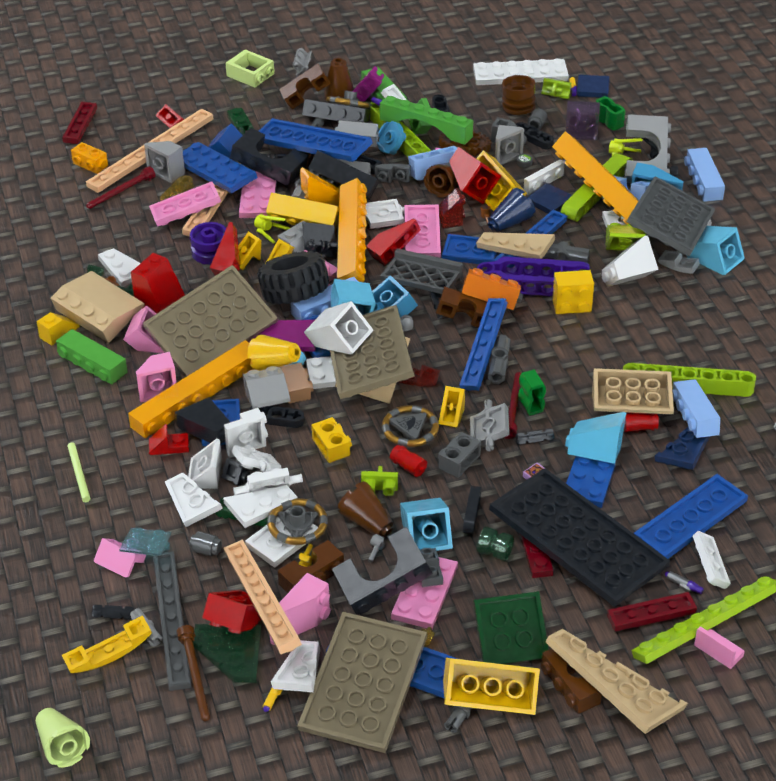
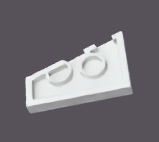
(191, 500)
(257, 505)
(299, 669)

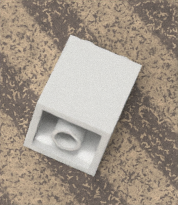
(631, 264)
(339, 329)

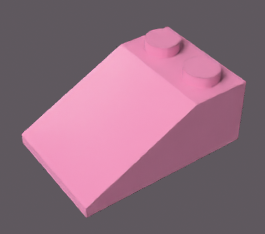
(306, 604)

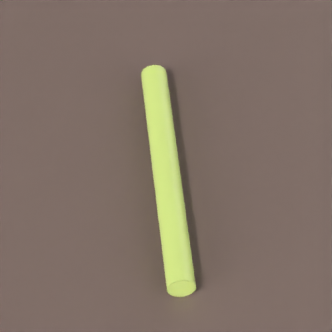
(78, 472)

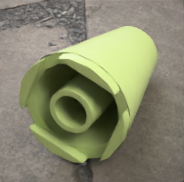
(61, 738)

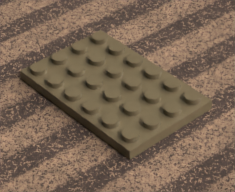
(210, 321)
(378, 360)
(363, 682)

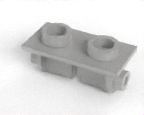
(301, 61)

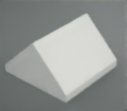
(206, 466)

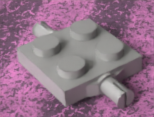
(490, 424)

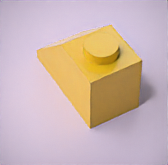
(54, 326)

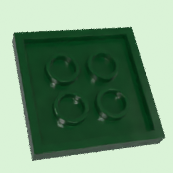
(511, 628)

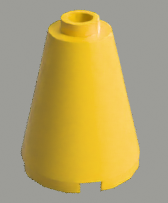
(271, 351)

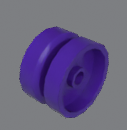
(205, 241)

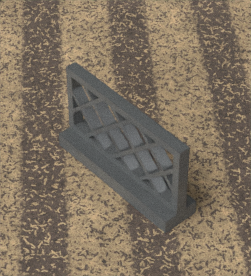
(429, 266)

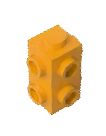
(89, 158)

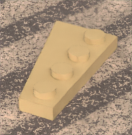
(517, 243)

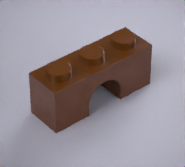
(295, 90)
(454, 301)
(323, 559)
(576, 690)

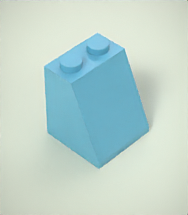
(719, 249)
(357, 292)
(597, 437)
(428, 523)

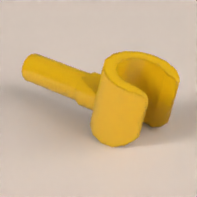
(305, 559)

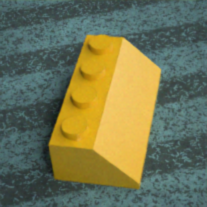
(503, 186)
(298, 210)
(490, 686)

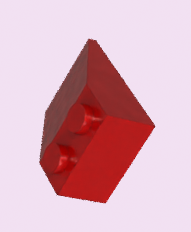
(231, 610)

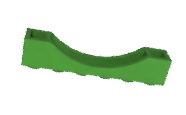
(454, 127)

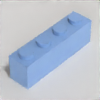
(704, 174)
(313, 305)
(696, 408)

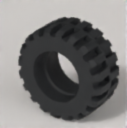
(293, 277)

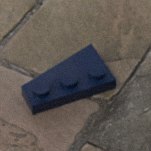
(683, 451)

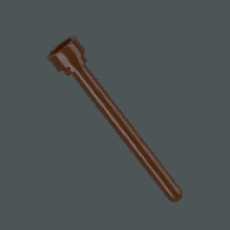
(186, 637)

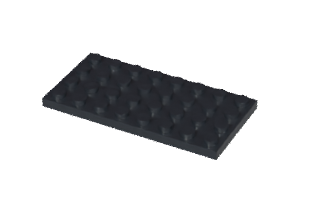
(579, 536)

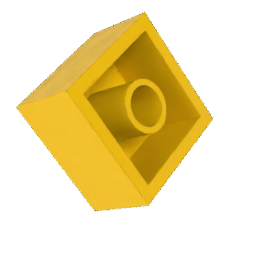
(573, 292)

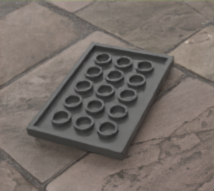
(671, 216)

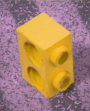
(331, 439)

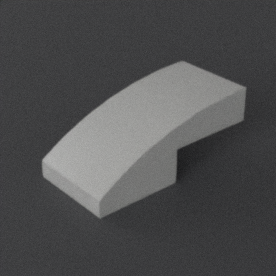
(675, 261)

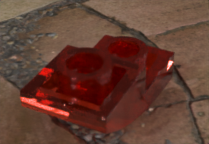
(424, 377)

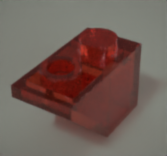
(451, 210)

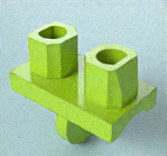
(556, 88)
(381, 480)

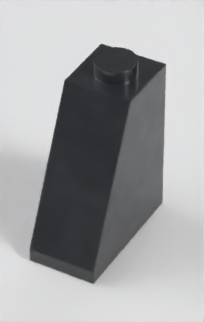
(202, 420)

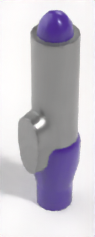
(684, 583)

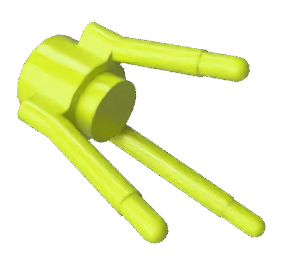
(617, 147)
(264, 223)

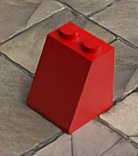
(473, 176)
(156, 283)

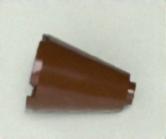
(339, 78)
(440, 179)
(366, 510)

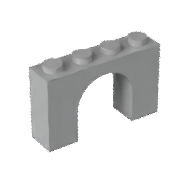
(363, 129)
(655, 129)

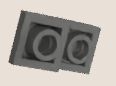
(390, 172)
(432, 560)

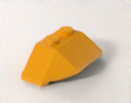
(318, 189)

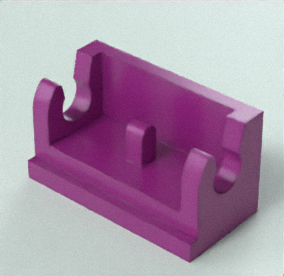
(368, 84)

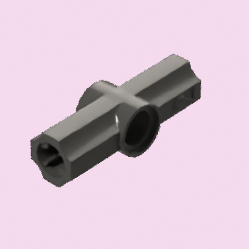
(565, 251)
(499, 359)

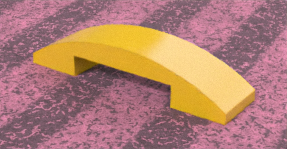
(110, 649)

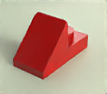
(167, 443)

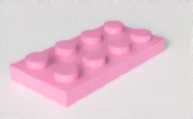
(256, 196)
(185, 204)
(428, 239)
(423, 604)

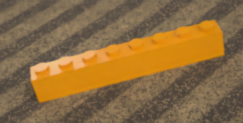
(595, 175)
(352, 231)
(190, 390)

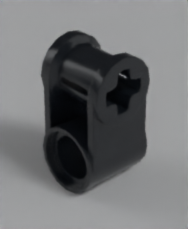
(439, 102)

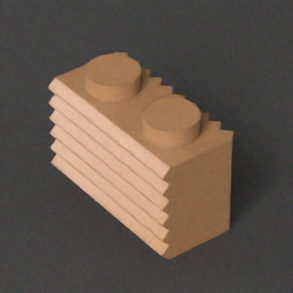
(297, 382)

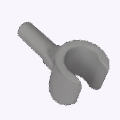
(378, 543)

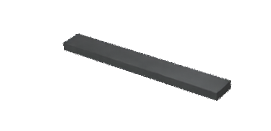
(171, 619)

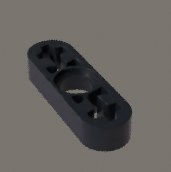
(540, 139)
(291, 414)
(472, 509)

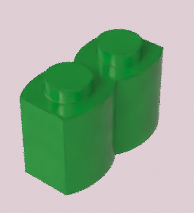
(611, 113)
(532, 392)

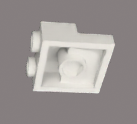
(247, 430)

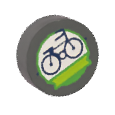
(524, 160)

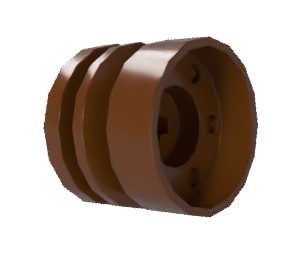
(518, 94)

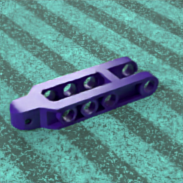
(534, 275)

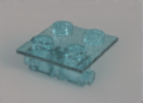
(146, 541)

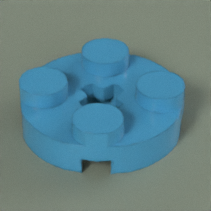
(387, 144)

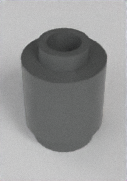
(537, 118)
(205, 544)

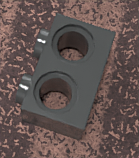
(459, 454)

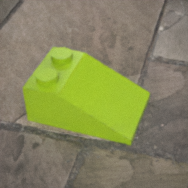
(621, 237)

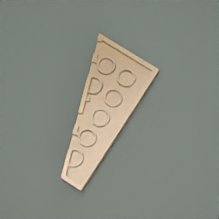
(619, 684)

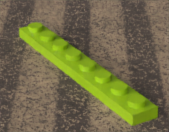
(710, 617)

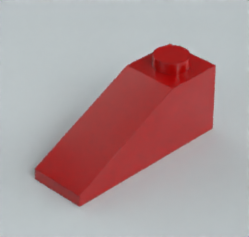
(386, 243)
(227, 252)

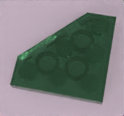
(230, 652)

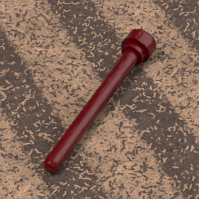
(147, 174)
(513, 407)

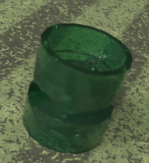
(493, 543)

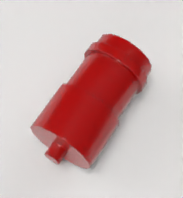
(641, 421)
(409, 461)

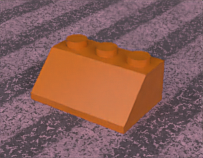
(490, 286)

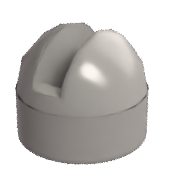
(407, 322)

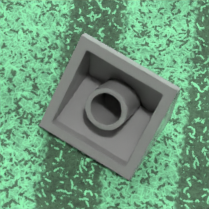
(508, 143)

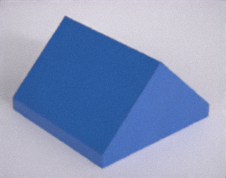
(225, 139)

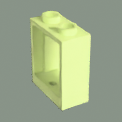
(237, 68)

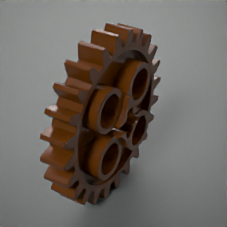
(473, 146)

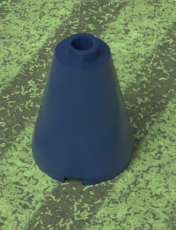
(511, 211)

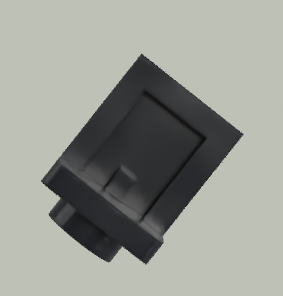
(235, 472)

